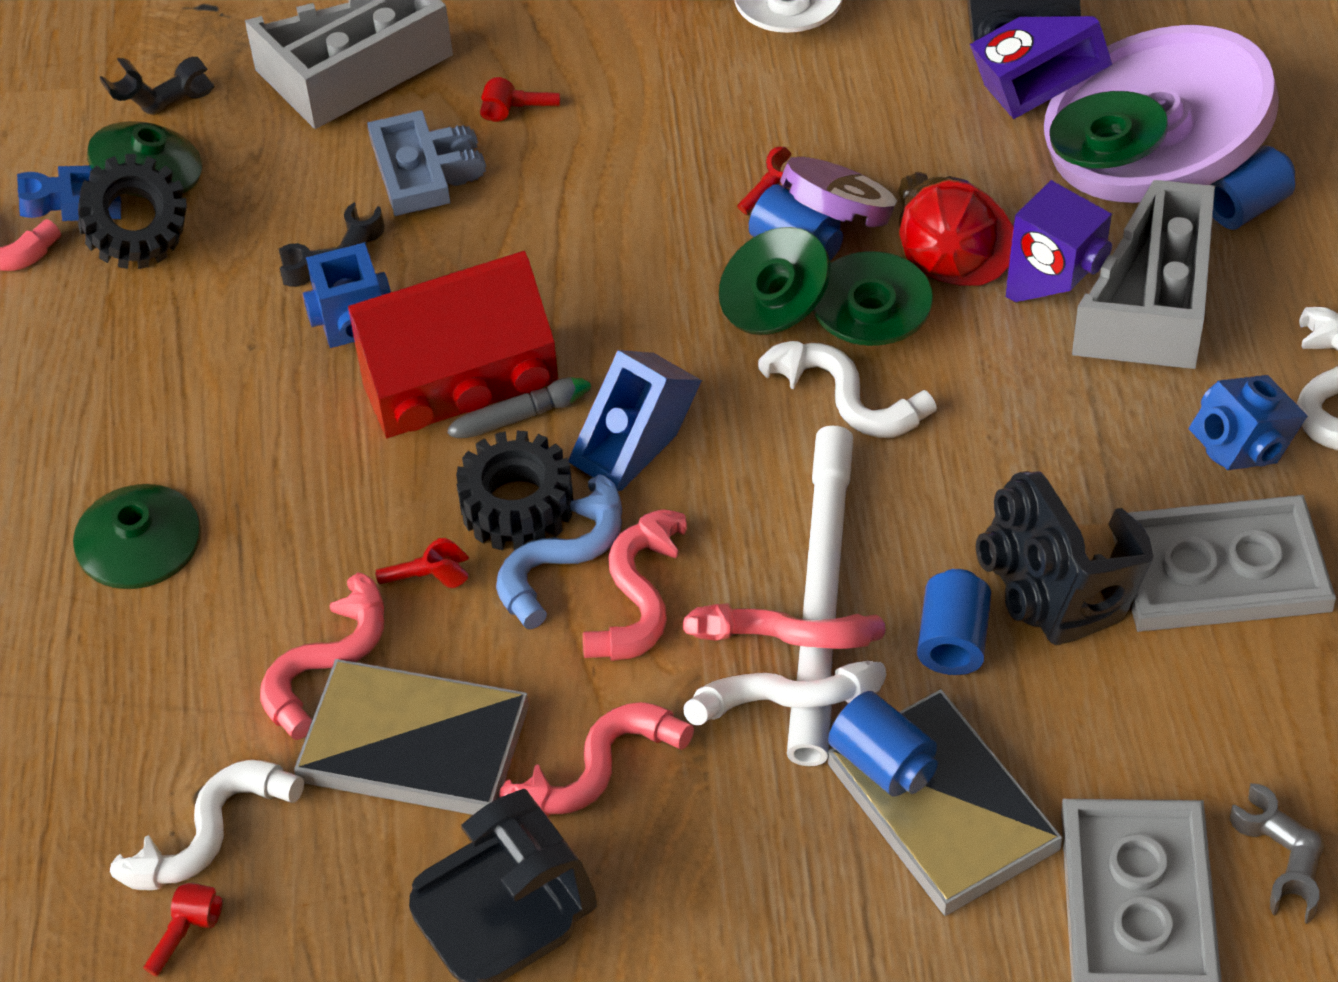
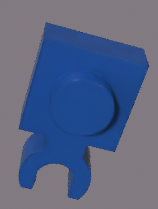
(43, 194)

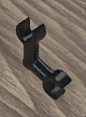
(186, 81)
(293, 256)

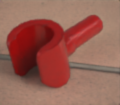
(501, 94)
(774, 162)
(439, 559)
(190, 905)

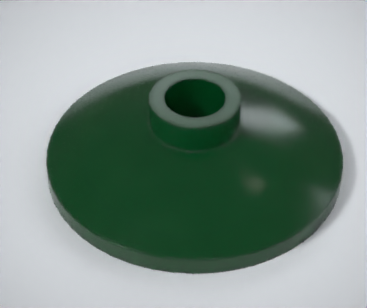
(1108, 129)
(147, 140)
(774, 280)
(874, 299)
(136, 536)

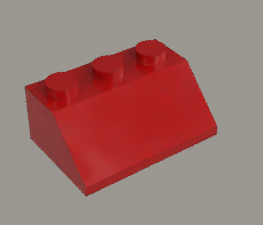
(453, 344)

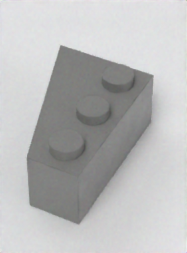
(348, 52)
(1154, 284)

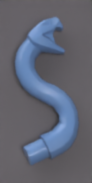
(512, 585)

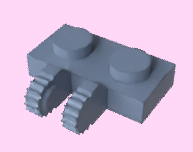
(422, 162)

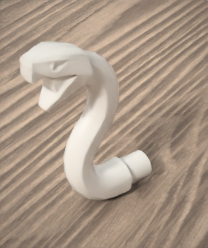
(794, 357)
(1319, 424)
(723, 694)
(153, 870)

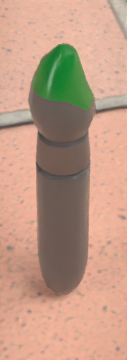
(557, 395)

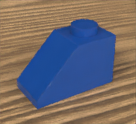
(633, 416)

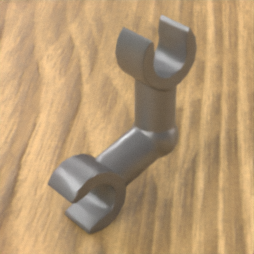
(1304, 843)

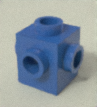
(338, 281)
(1246, 422)

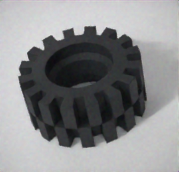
(138, 179)
(509, 463)

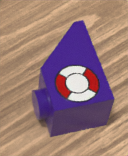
(1039, 59)
(1056, 243)

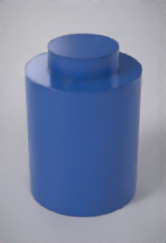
(1253, 187)
(780, 209)
(954, 622)
(884, 745)

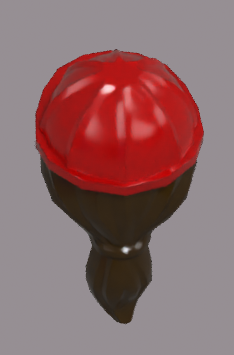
(953, 230)

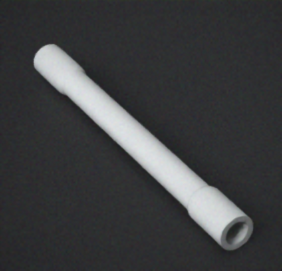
(831, 477)

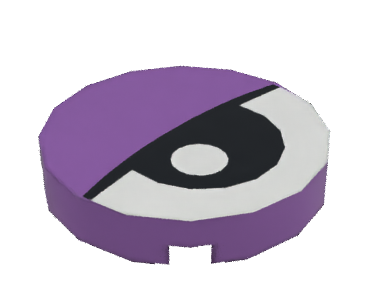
(837, 191)

